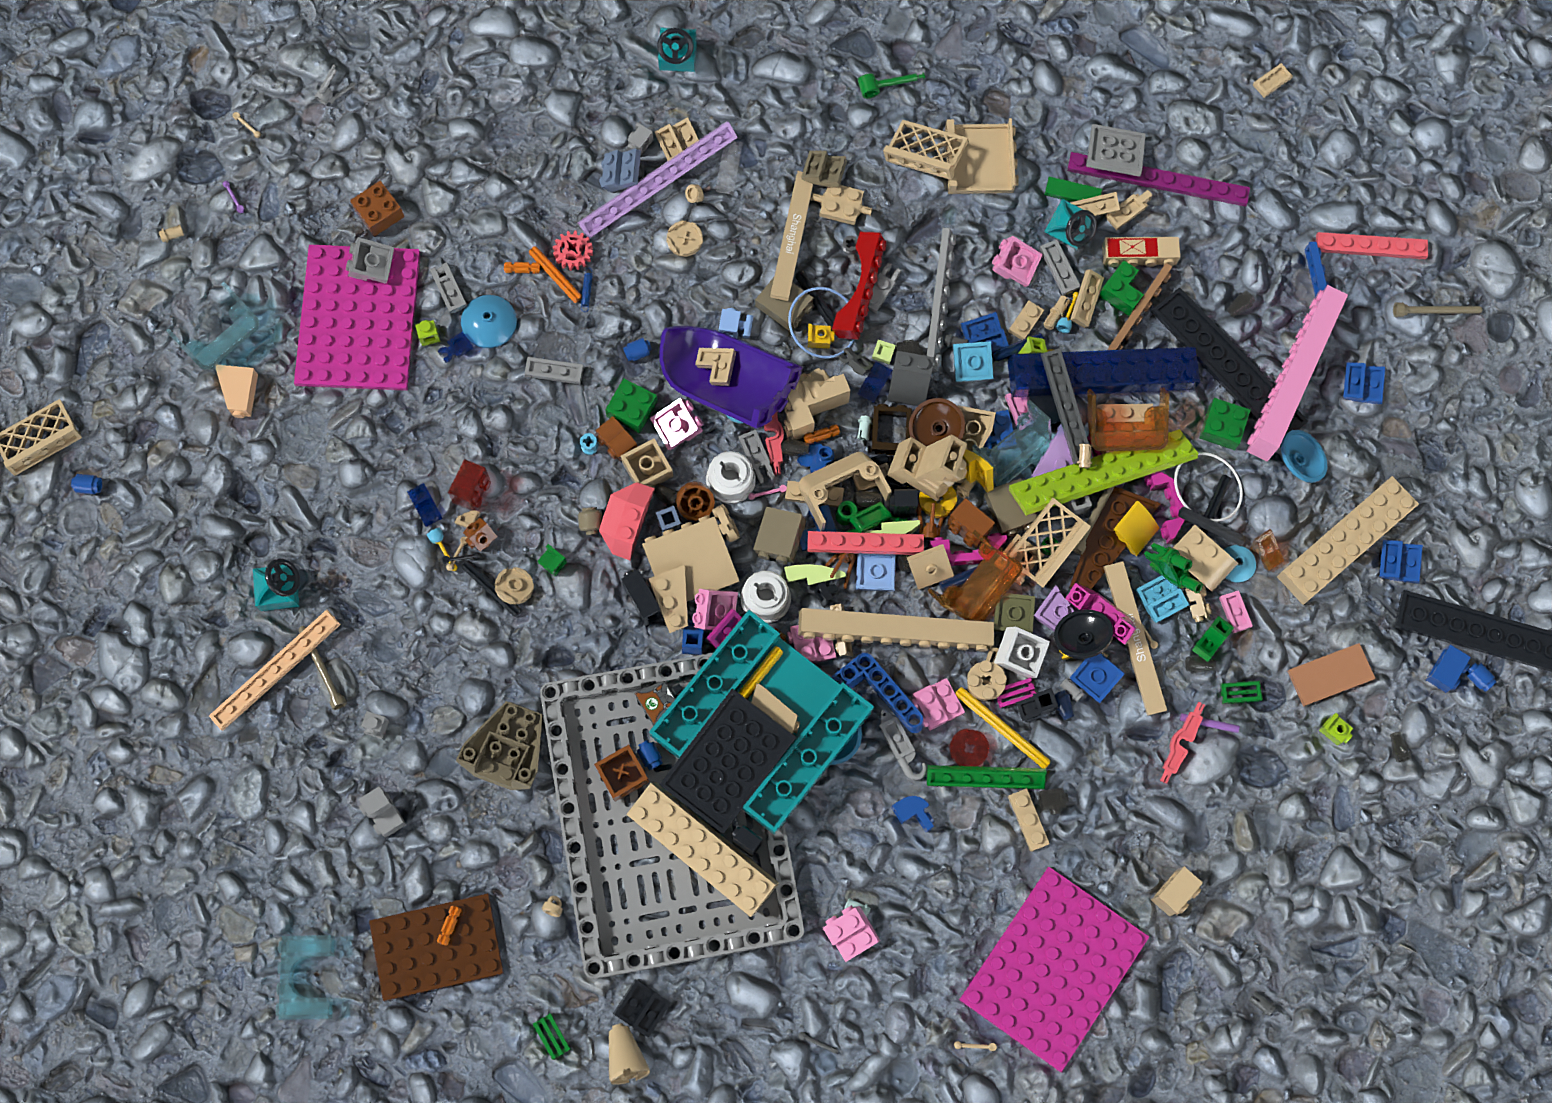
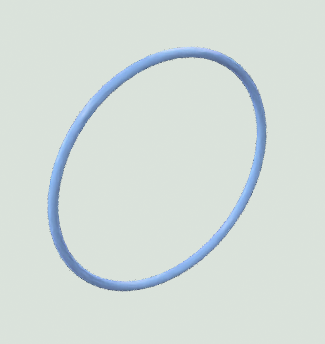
(790, 325)

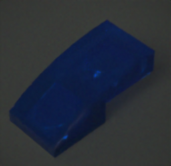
(875, 382)
(424, 505)

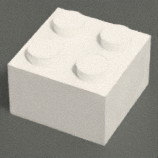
(1021, 652)

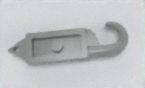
(900, 744)

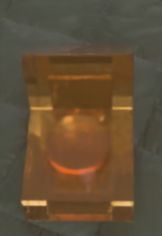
(1268, 550)

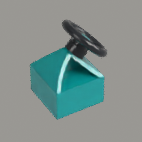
(677, 49)
(1071, 225)
(276, 585)

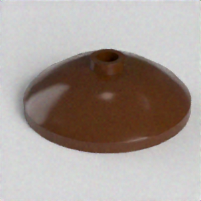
(936, 413)

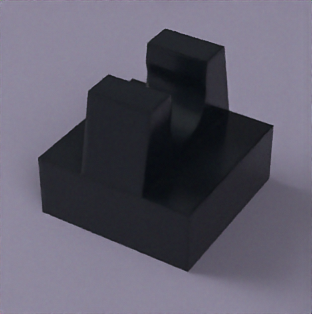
(825, 593)

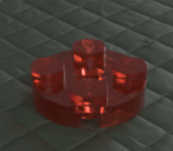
(969, 737)

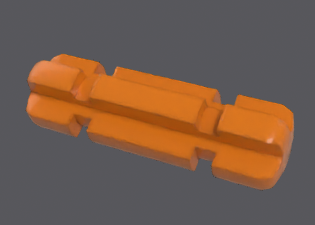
(522, 267)
(822, 434)
(449, 925)

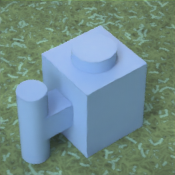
(731, 324)

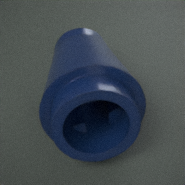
(1064, 703)

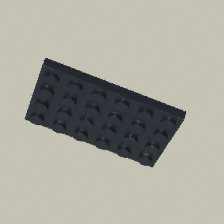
(727, 760)

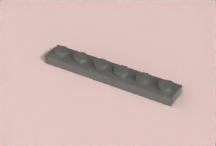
(1065, 402)

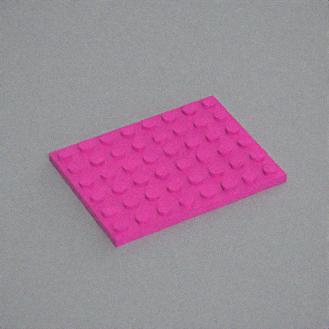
(356, 328)
(1054, 969)

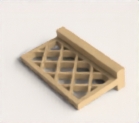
(917, 161)
(42, 447)
(1063, 548)

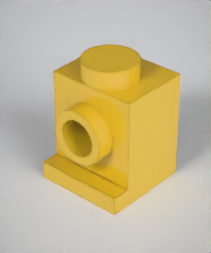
(817, 341)

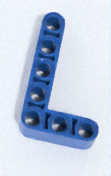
(880, 688)

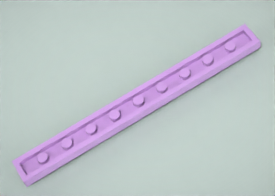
(657, 179)

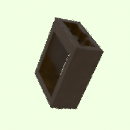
(883, 409)

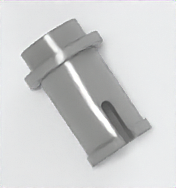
(1073, 690)

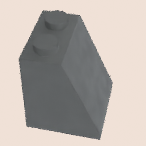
(910, 378)

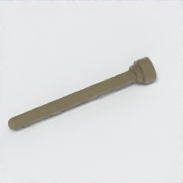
(1401, 309)
(1081, 546)
(336, 700)

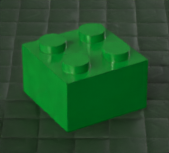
(631, 405)
(1224, 424)

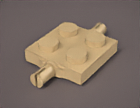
(841, 204)

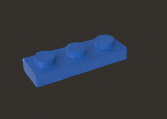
(1316, 268)

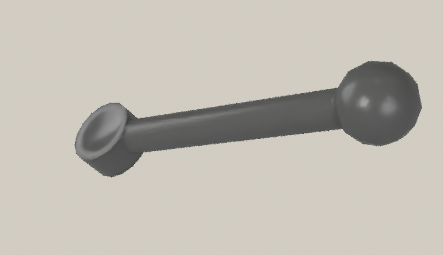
(802, 1036)

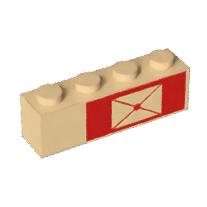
(1141, 251)

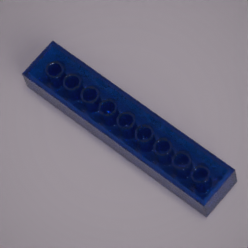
(1109, 371)

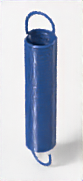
(586, 290)

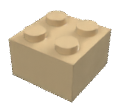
(647, 464)
(1177, 891)

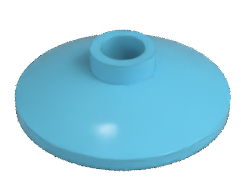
(1246, 569)

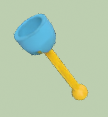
(1064, 324)
(436, 537)

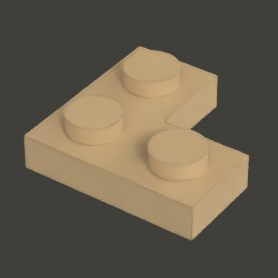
(721, 362)

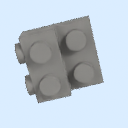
(369, 260)

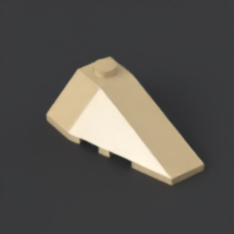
(978, 427)

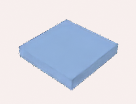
(876, 572)

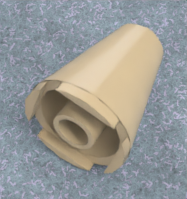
(625, 1056)

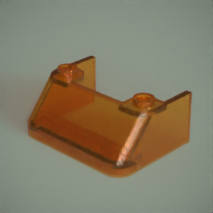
(1129, 436)
(985, 584)

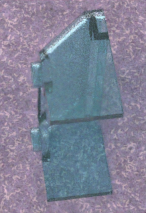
(244, 326)
(1019, 447)

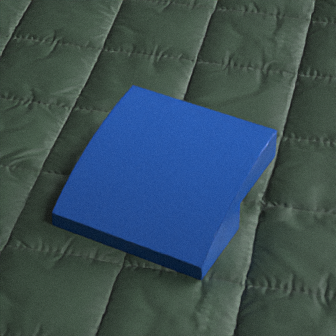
(985, 329)
(1364, 383)
(1400, 561)

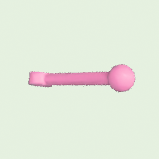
(782, 489)

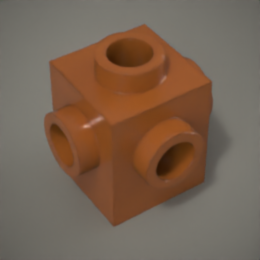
(479, 535)

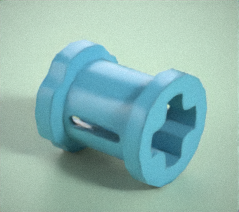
(592, 449)

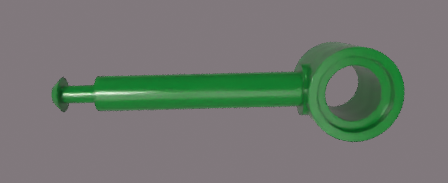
(870, 85)
(852, 509)

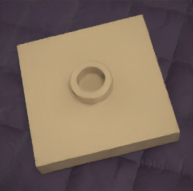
(930, 566)

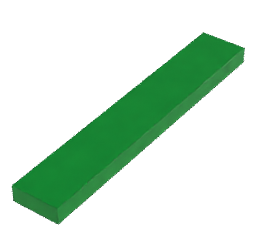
(986, 777)

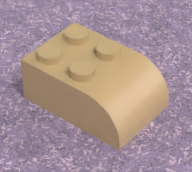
(1208, 559)

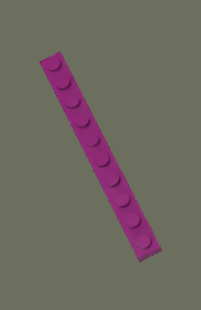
(1167, 181)

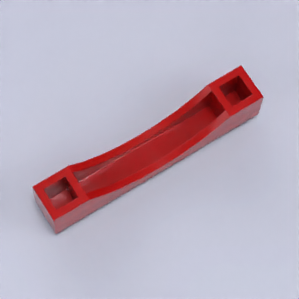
(850, 318)

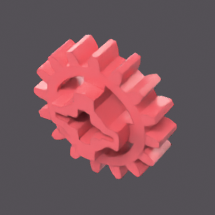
(575, 243)

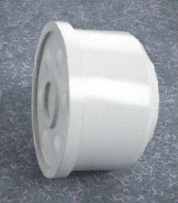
(731, 477)
(766, 596)

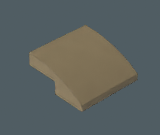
(824, 169)

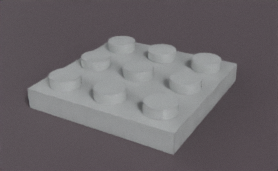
(1116, 150)

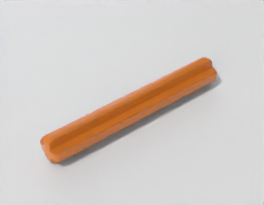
(555, 274)

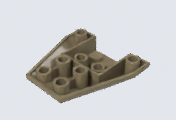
(505, 748)

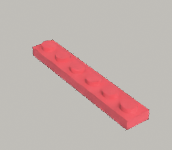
(1372, 245)
(865, 543)

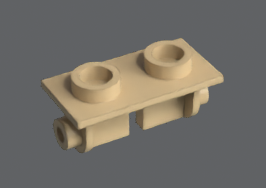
(1200, 609)

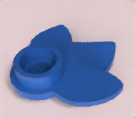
(815, 459)

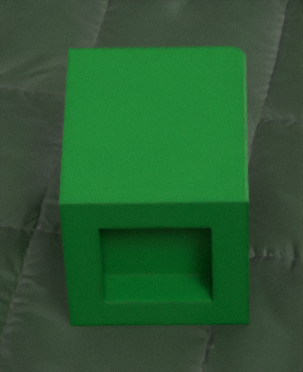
(552, 560)

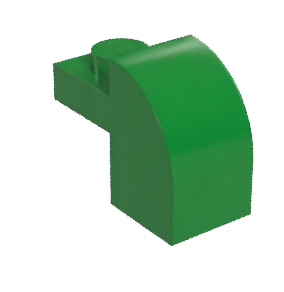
(1212, 638)

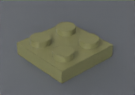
(1014, 611)

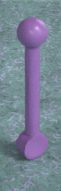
(240, 208)

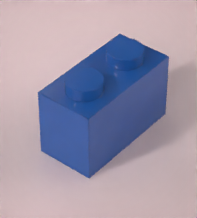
(1448, 669)

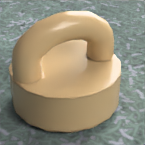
(694, 193)
(551, 908)

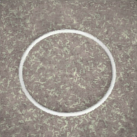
(1231, 468)

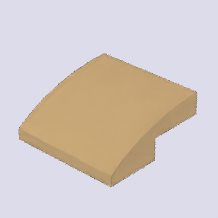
(676, 138)

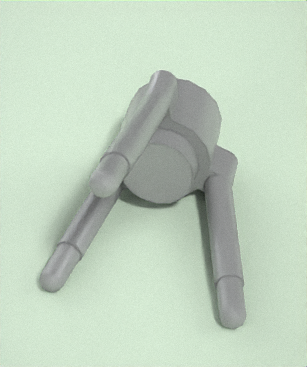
(324, 94)

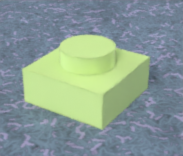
(883, 351)

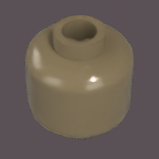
(590, 520)

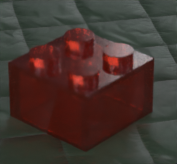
(469, 485)

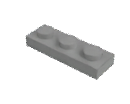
(1060, 267)
(554, 370)

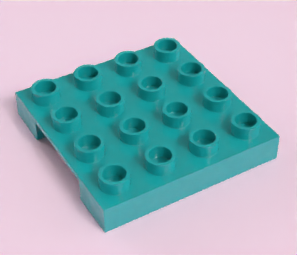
(825, 709)

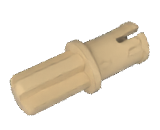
(1056, 312)

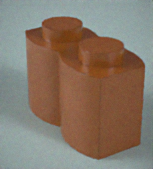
(615, 438)

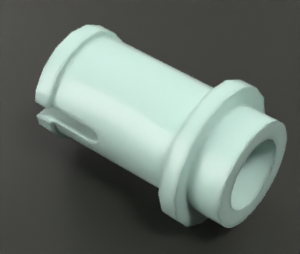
(864, 427)
(865, 908)

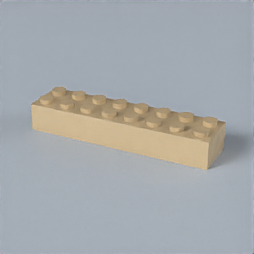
(1347, 540)
(702, 848)

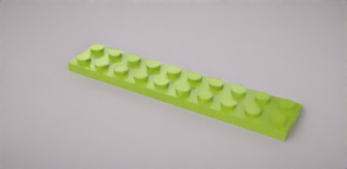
(1104, 472)

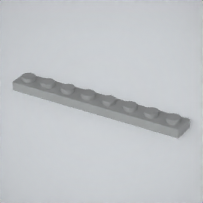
(941, 293)

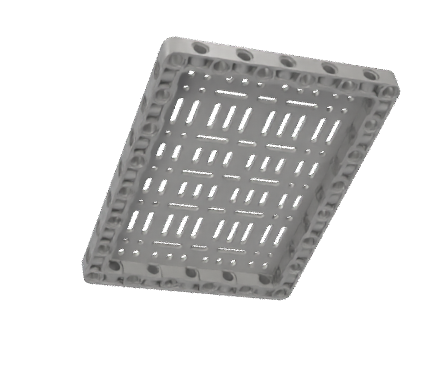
(586, 865)

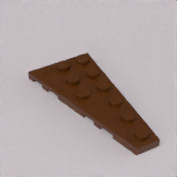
(1102, 542)

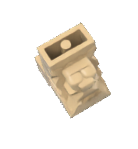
(812, 396)
(929, 467)

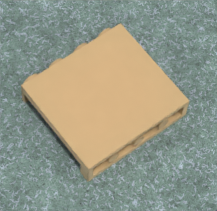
(987, 159)
(699, 549)

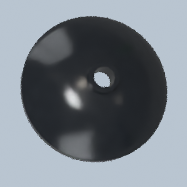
(1081, 627)

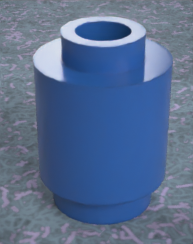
(637, 349)
(86, 484)
(1481, 676)
(649, 755)

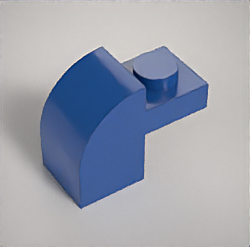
(692, 639)
(913, 806)

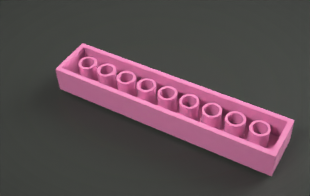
(1296, 373)

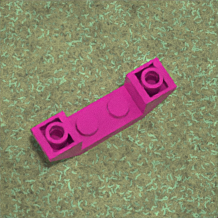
(1160, 480)
(961, 558)
(1087, 599)

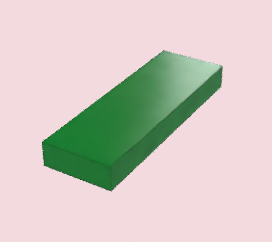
(1070, 190)

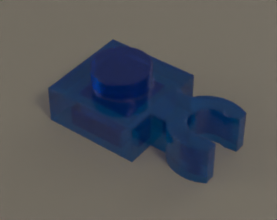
(458, 346)

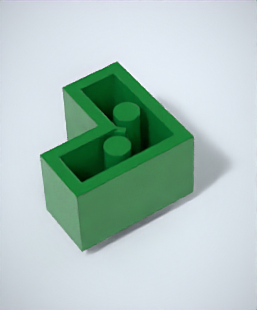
(1119, 289)

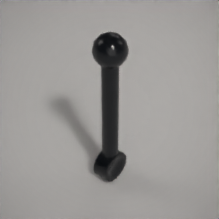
(445, 560)

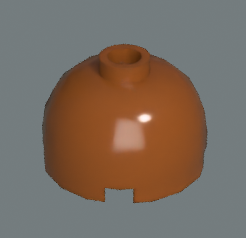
(695, 500)

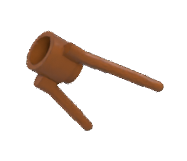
(930, 530)
(843, 557)

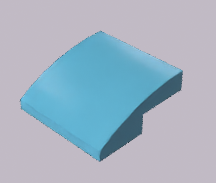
(1161, 598)

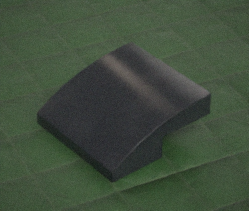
(641, 1008)

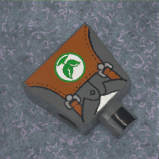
(657, 699)

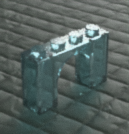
(294, 951)

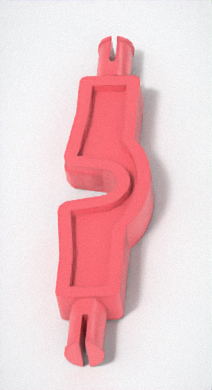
(774, 443)
(1187, 733)

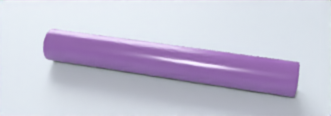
(1215, 724)

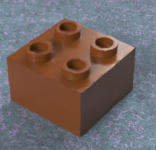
(377, 208)
(966, 520)
(621, 773)

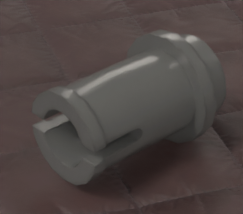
(950, 340)
(1263, 1004)

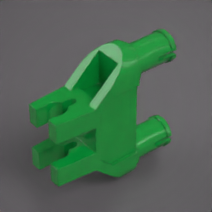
(1173, 567)

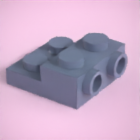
(620, 170)

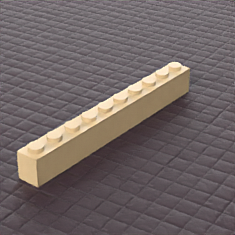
(895, 628)

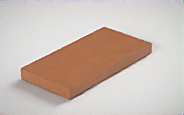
(1331, 674)

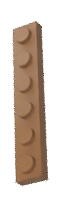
(1144, 305)

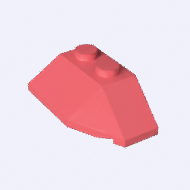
(625, 518)

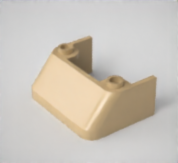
(814, 484)

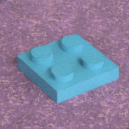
(973, 361)

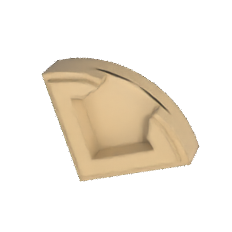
(467, 518)

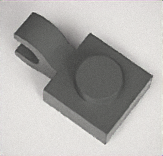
(858, 363)

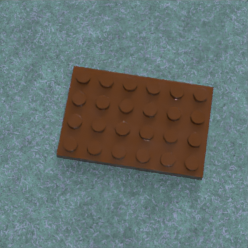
(413, 960)

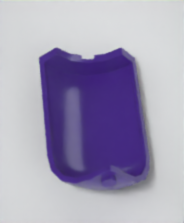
(757, 381)

